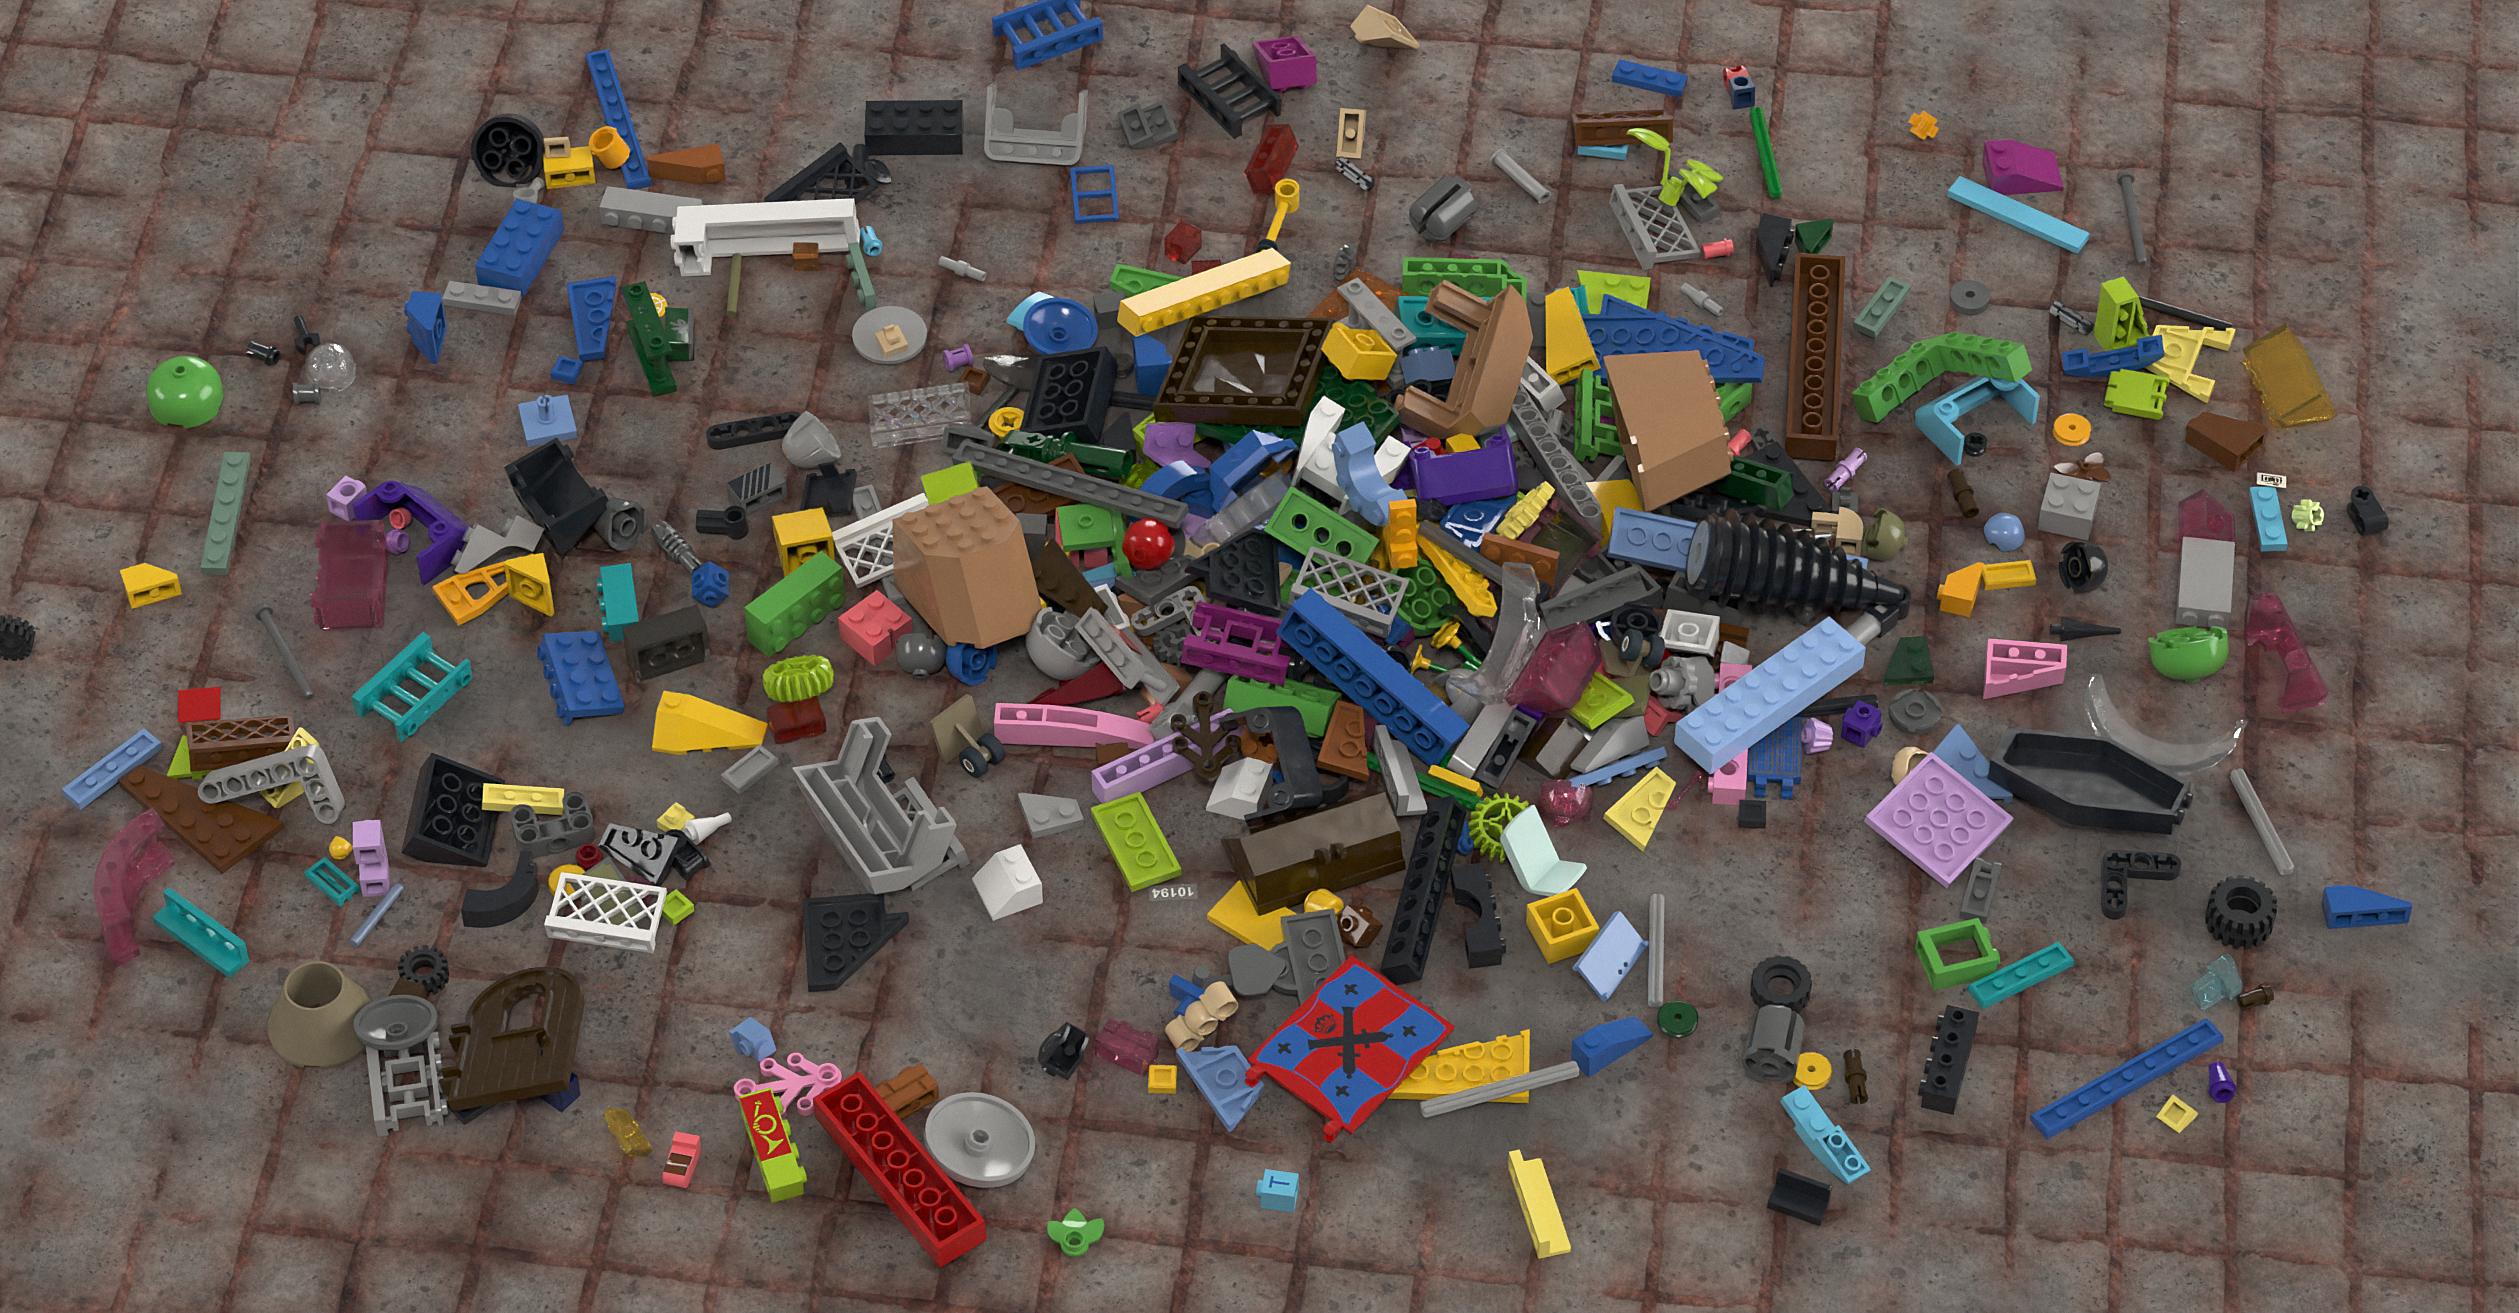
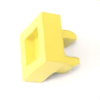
(674, 818)

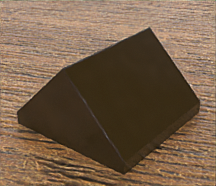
(1553, 748)

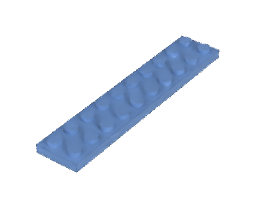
(1658, 540)

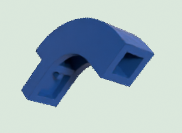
(1174, 481)

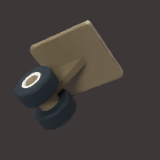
(1633, 656)
(957, 733)

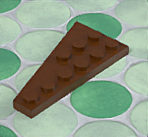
(216, 831)

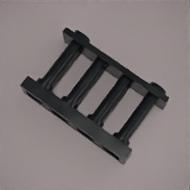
(1219, 107)

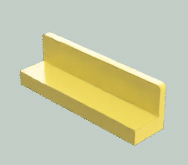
(1538, 1206)

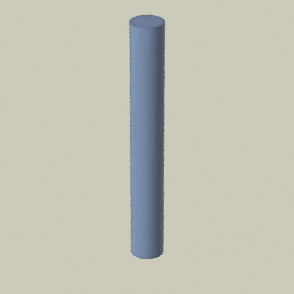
(376, 915)

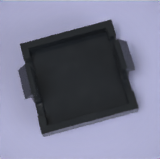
(830, 490)

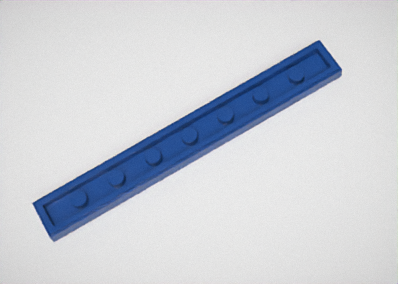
(618, 116)
(2126, 1078)

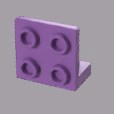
(1172, 443)

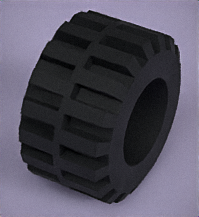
(2238, 928)

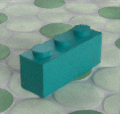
(618, 599)

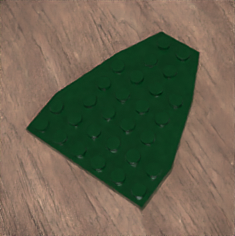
(1353, 395)

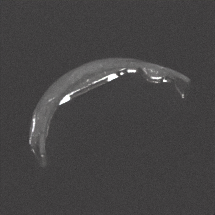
(1512, 639)
(2179, 759)

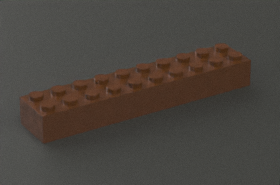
(1815, 357)

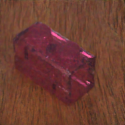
(1127, 1046)

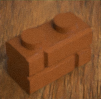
(909, 1091)

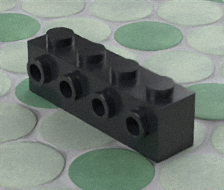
(1949, 1059)

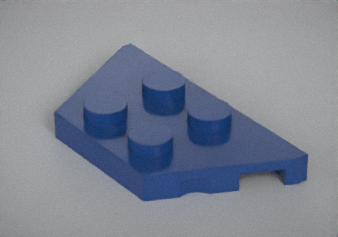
(1472, 519)

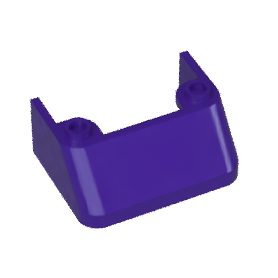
(1464, 474)
(443, 526)

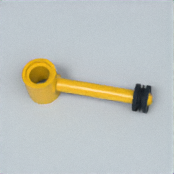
(1285, 202)

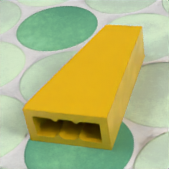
(1566, 338)

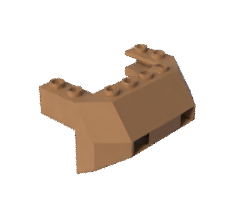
(1487, 367)

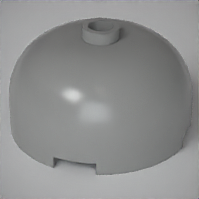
(1058, 646)

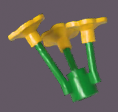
(1447, 636)

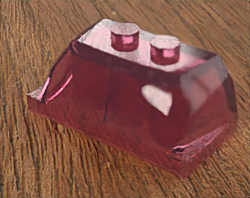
(1557, 670)

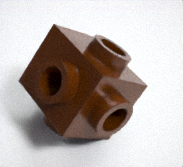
(1358, 925)

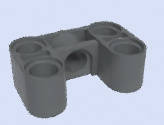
(555, 835)

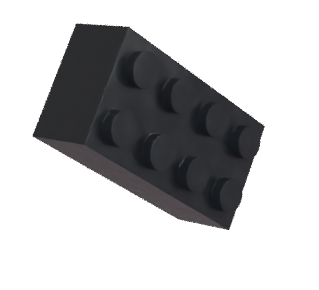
(914, 127)

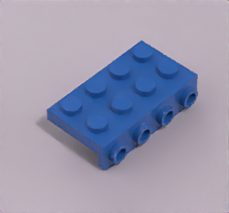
(579, 675)

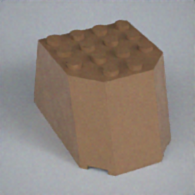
(1668, 423)
(966, 569)

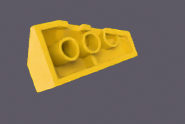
(696, 724)

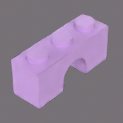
(372, 857)

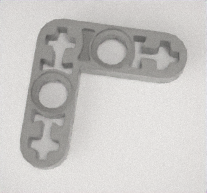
(1182, 609)

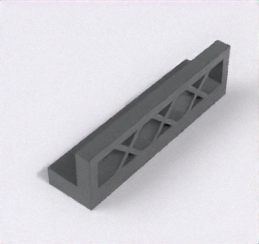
(1595, 599)

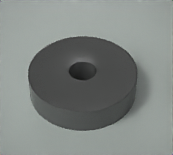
(1978, 299)

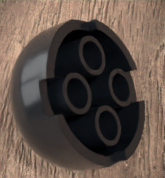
(494, 145)

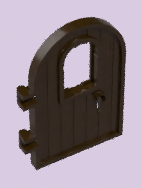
(507, 1064)

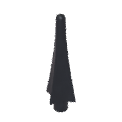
(2073, 629)

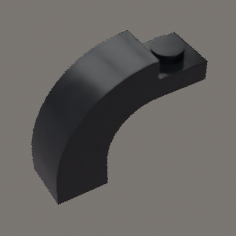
(506, 903)

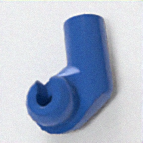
(1465, 843)

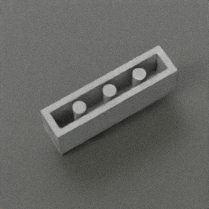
(642, 209)

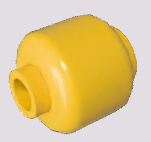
(1323, 900)

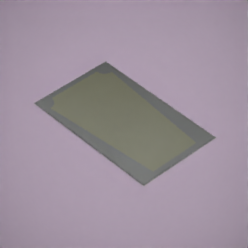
(608, 870)

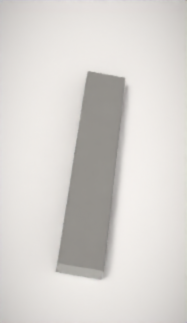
(864, 505)

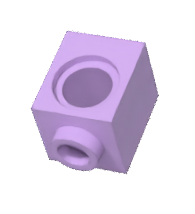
(343, 496)

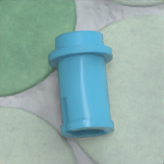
(872, 245)

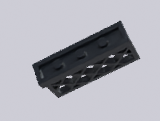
(823, 169)

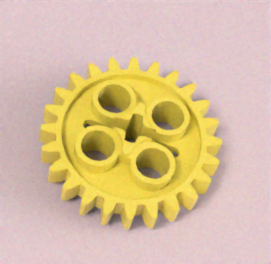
(1525, 512)

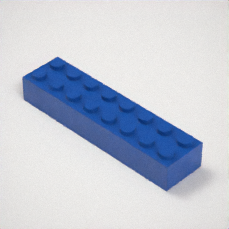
(1372, 678)

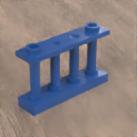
(1053, 44)

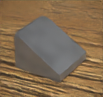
(1734, 654)

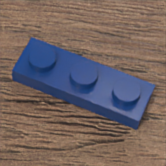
(1649, 78)

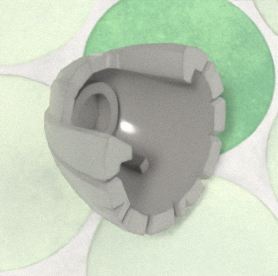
(809, 443)
(1462, 703)

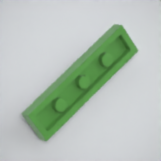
(1121, 562)

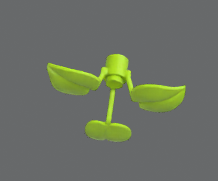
(1699, 177)

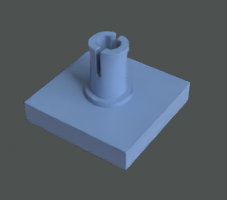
(547, 419)

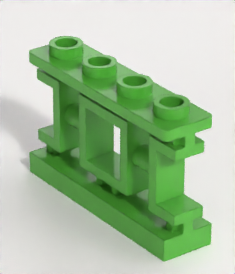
(1588, 419)

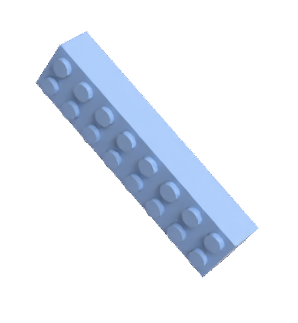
(1769, 695)

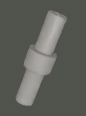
(962, 268)
(1702, 299)

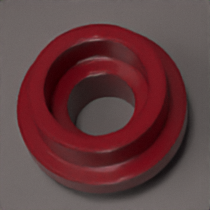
(586, 851)

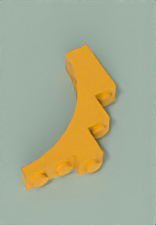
(1399, 534)

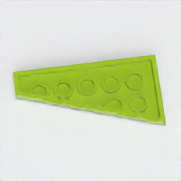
(1625, 287)

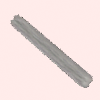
(2262, 822)
(1656, 951)

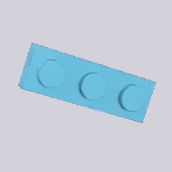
(2268, 518)

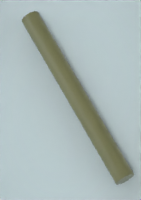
(734, 285)

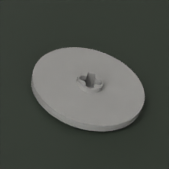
(875, 320)

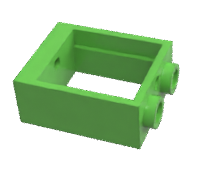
(1959, 973)

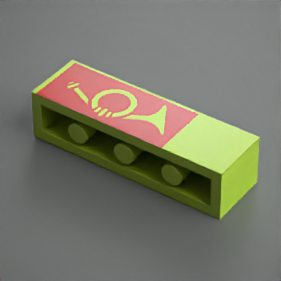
(771, 1144)

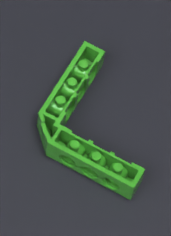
(1475, 276)
(1930, 359)

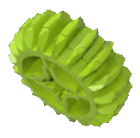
(798, 678)
(1480, 826)

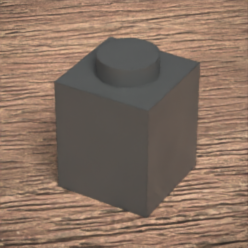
(1107, 308)

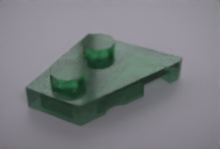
(1910, 663)

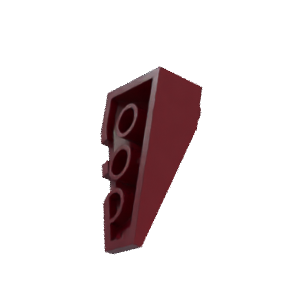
(1092, 684)

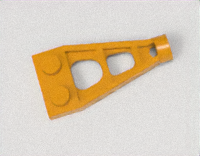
(459, 602)

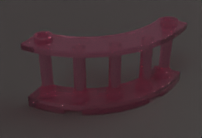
(122, 878)

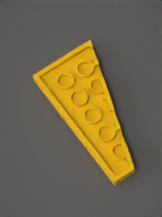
(1464, 579)

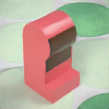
(682, 1160)

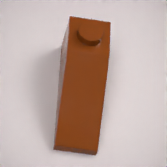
(691, 165)

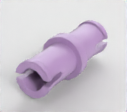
(1845, 470)

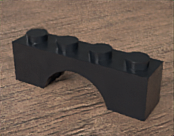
(1471, 889)

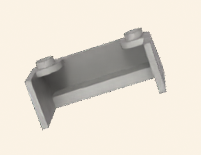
(1033, 146)

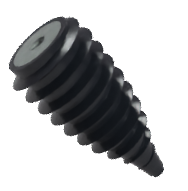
(1777, 568)

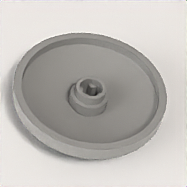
(979, 1139)

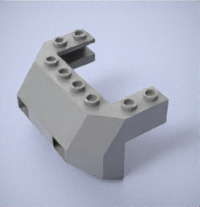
(866, 820)

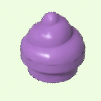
(397, 541)

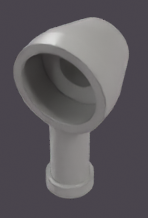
(529, 193)

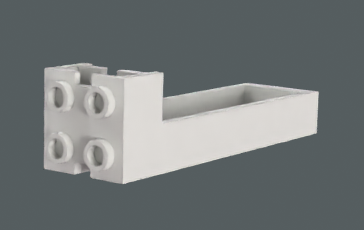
(759, 230)

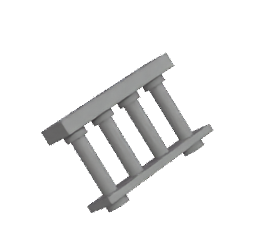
(1379, 318)
(1125, 661)

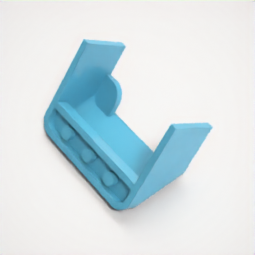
(1936, 416)

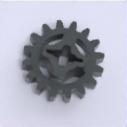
(1170, 641)

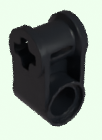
(2366, 512)
(689, 856)

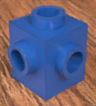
(710, 584)

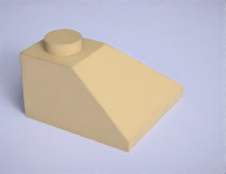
(1382, 30)

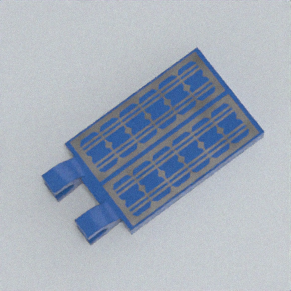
(1777, 759)

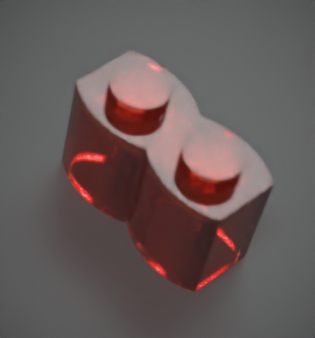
(796, 720)

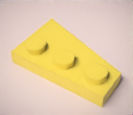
(1641, 808)

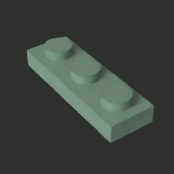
(860, 277)
(1881, 307)

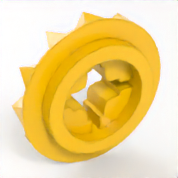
(1008, 415)

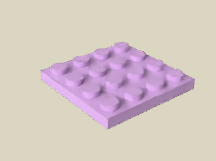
(1938, 820)

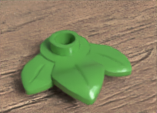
(1075, 1230)

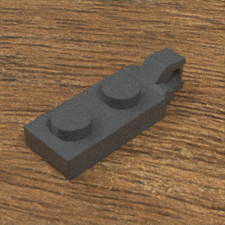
(1700, 208)

